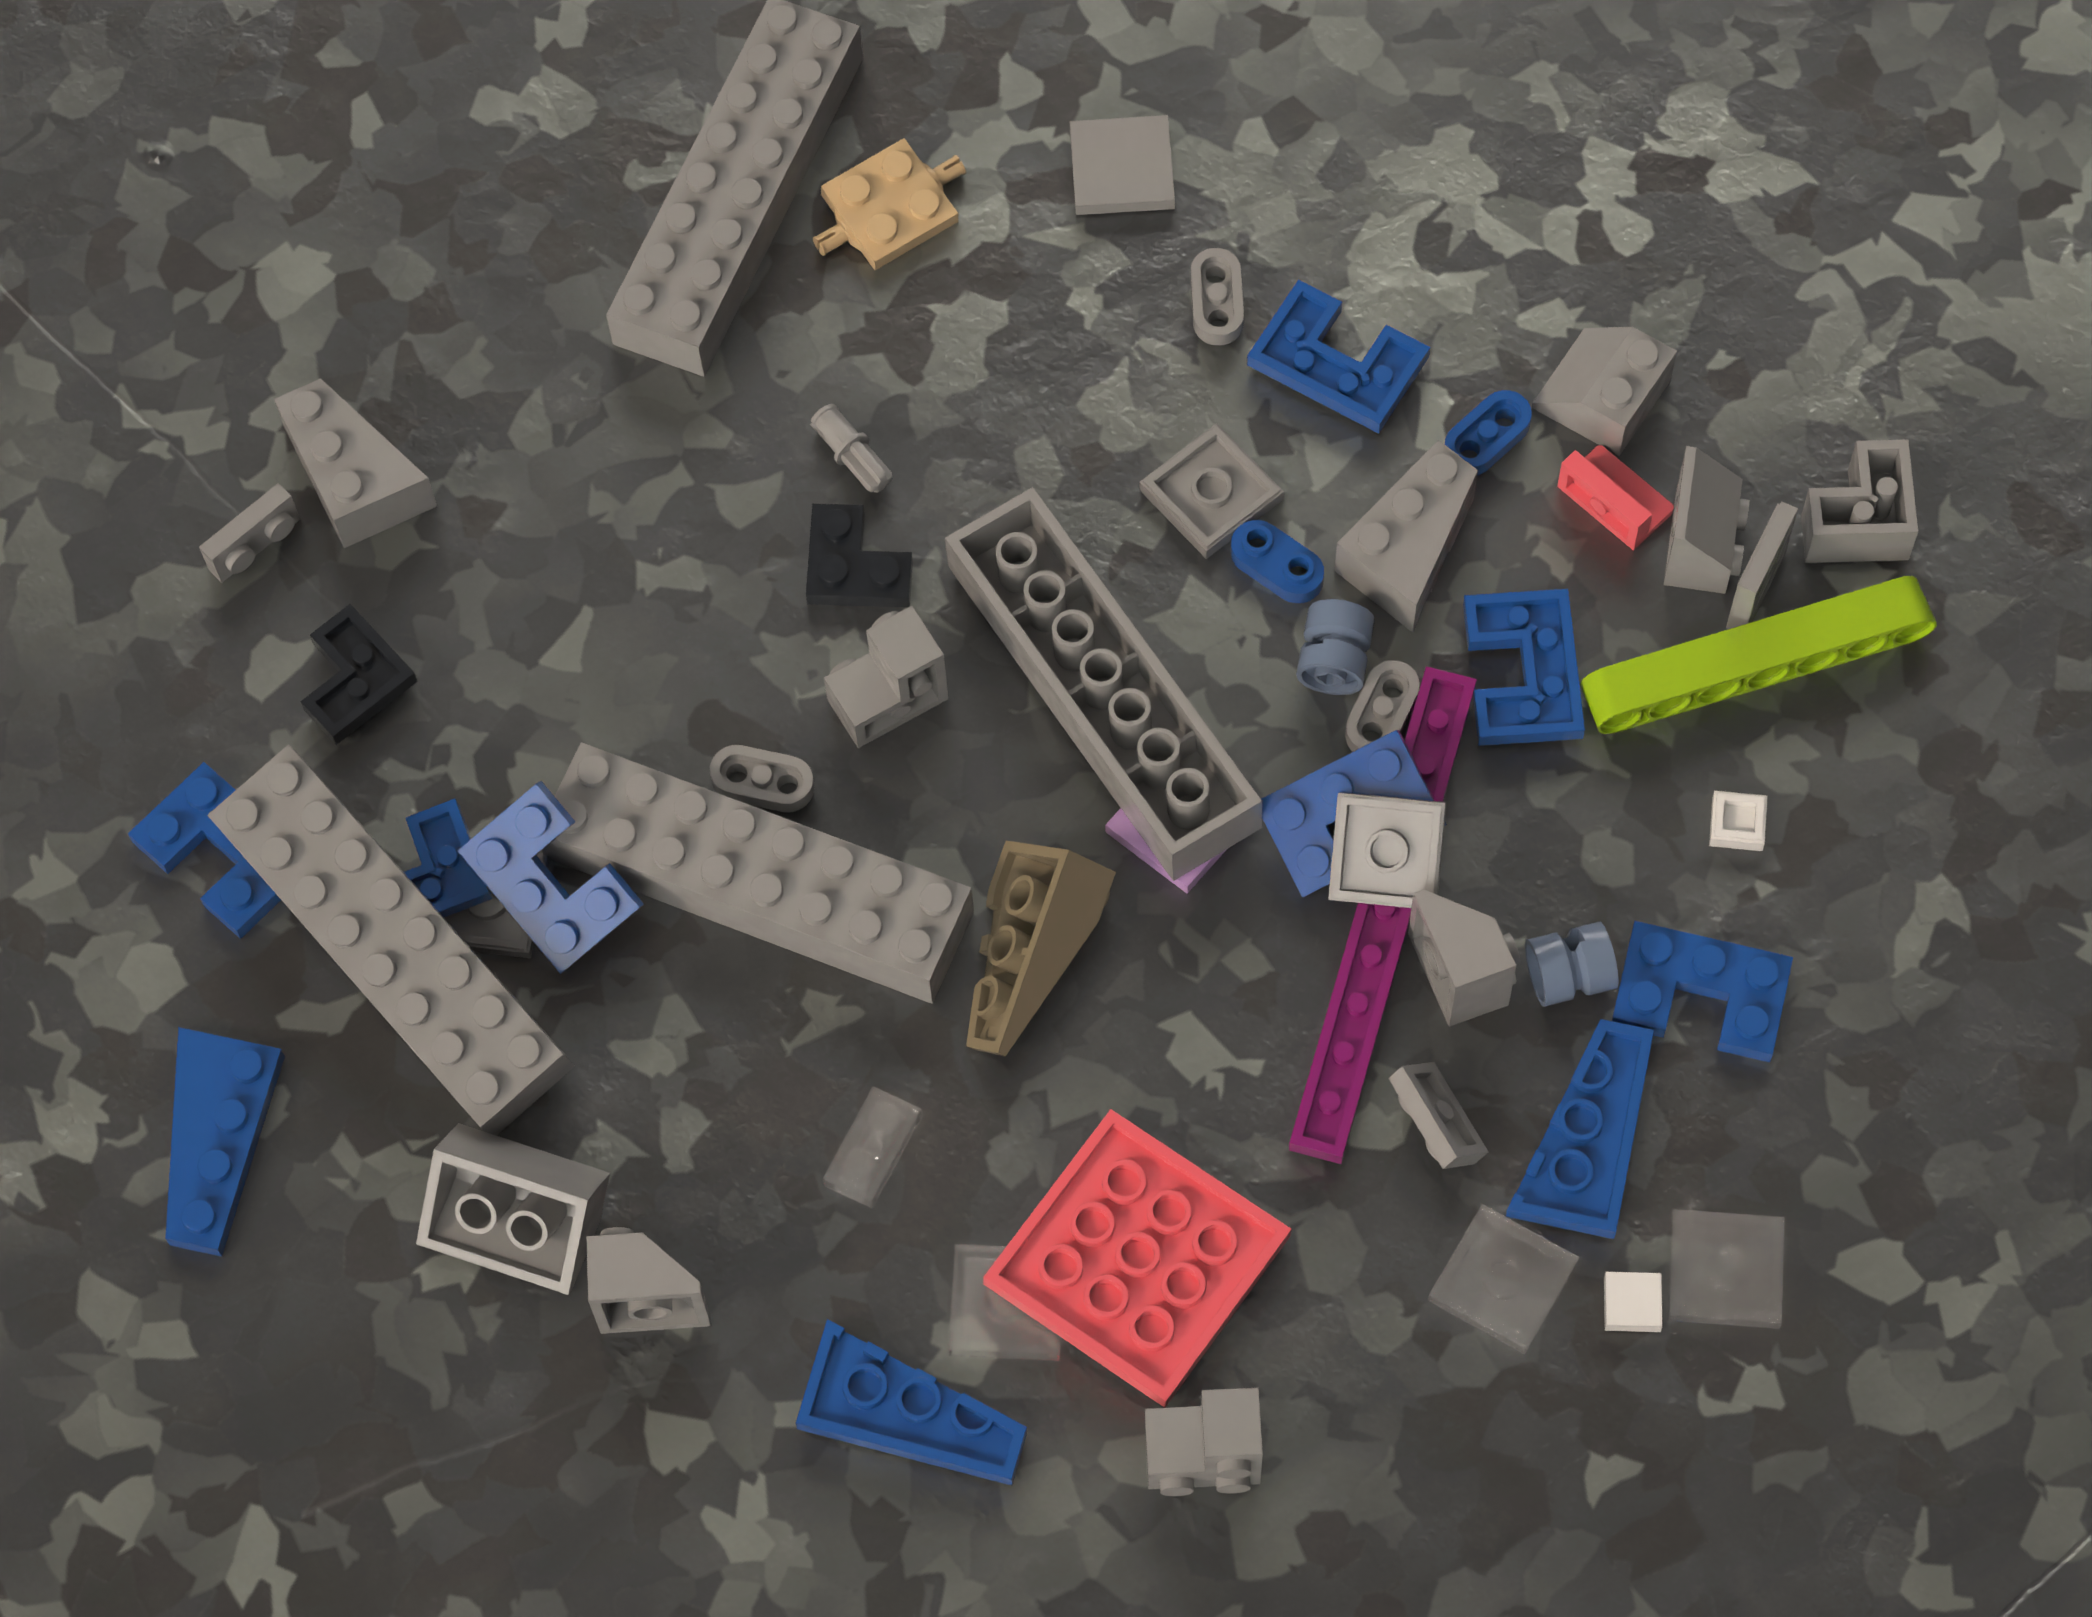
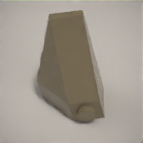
(1041, 917)

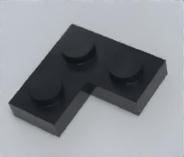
(843, 572)
(366, 679)

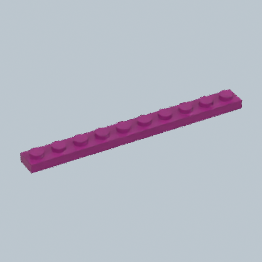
(1375, 944)

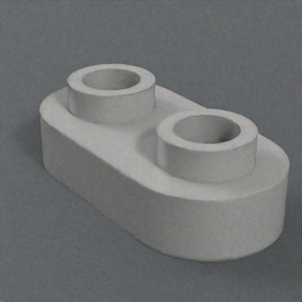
(1217, 300)
(1377, 711)
(765, 775)

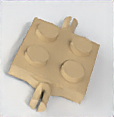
(889, 204)

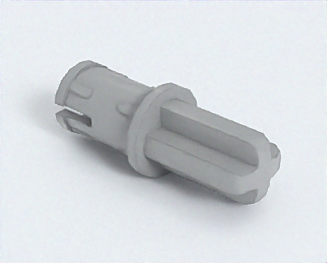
(851, 448)

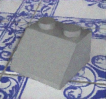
(1607, 384)
(1705, 525)
(1462, 956)
(640, 1285)

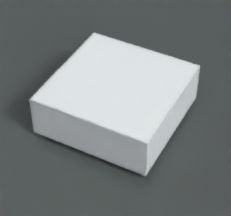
(1738, 820)
(1633, 1301)

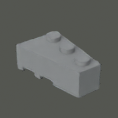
(351, 465)
(1407, 534)

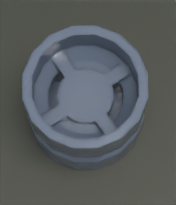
(1335, 647)
(1572, 963)

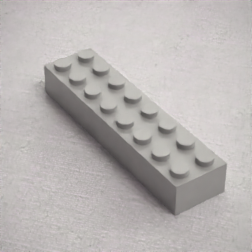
(735, 186)
(1104, 684)
(761, 873)
(391, 941)

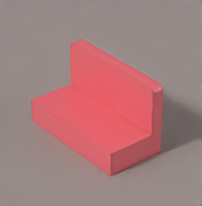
(1614, 495)

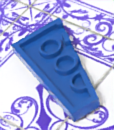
(216, 1126)
(1586, 1151)
(887, 1406)

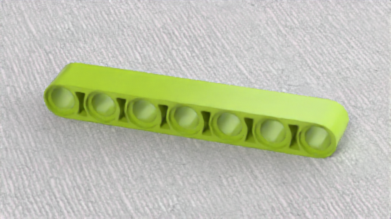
(1758, 654)

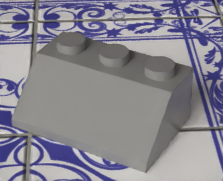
(511, 1207)

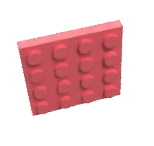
(1137, 1257)

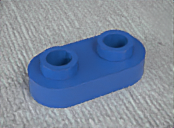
(1482, 433)
(1273, 561)

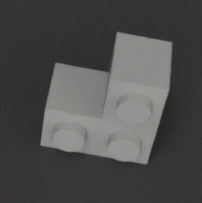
(1870, 517)
(890, 683)
(1206, 1444)

